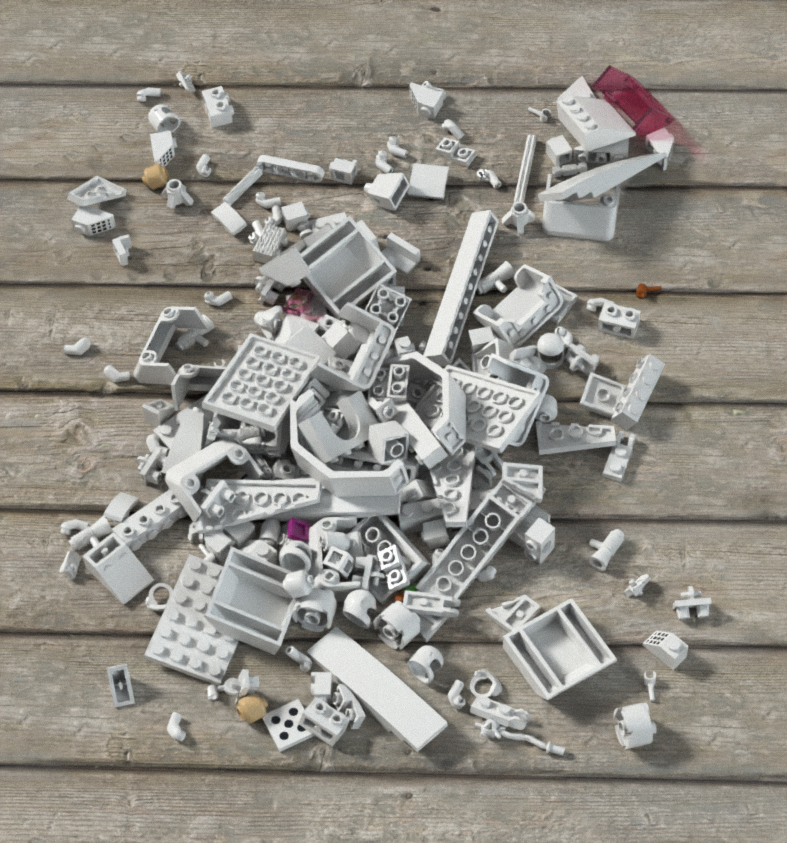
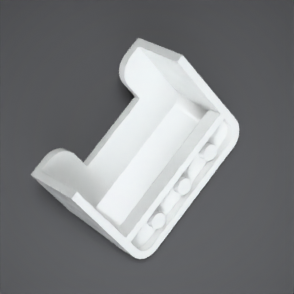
(523, 376)

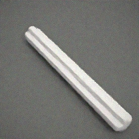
(525, 168)

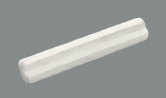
(243, 185)

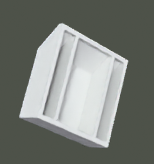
(345, 267)
(251, 602)
(557, 650)

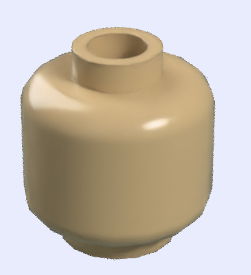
(155, 176)
(252, 708)

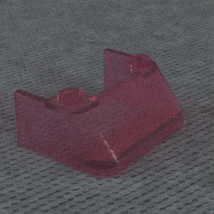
(633, 100)

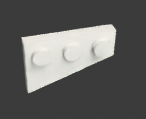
(95, 191)

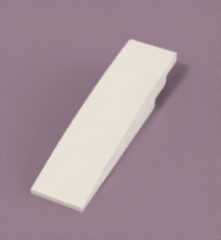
(600, 179)
(341, 506)
(477, 543)
(377, 689)

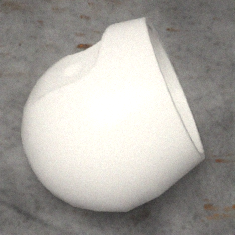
(295, 556)
(357, 605)

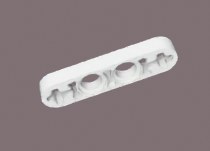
(272, 165)

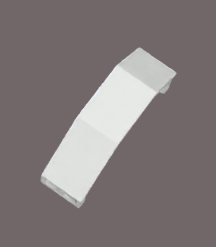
(452, 426)
(340, 483)

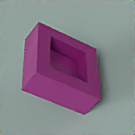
(298, 530)

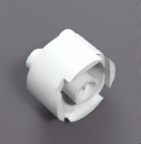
(315, 610)
(397, 625)
(634, 725)

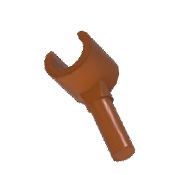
(642, 290)

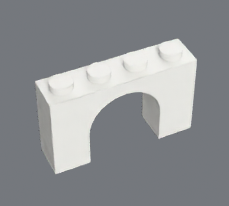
(325, 443)

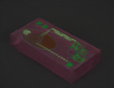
(298, 302)

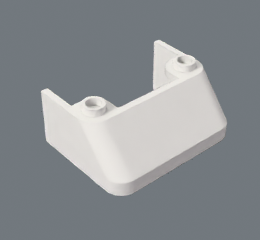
(581, 219)
(289, 265)
(375, 339)
(148, 367)
(193, 378)
(183, 477)
(330, 578)

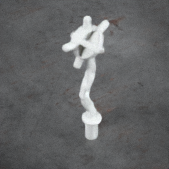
(491, 729)

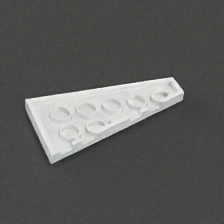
(453, 484)
(258, 500)

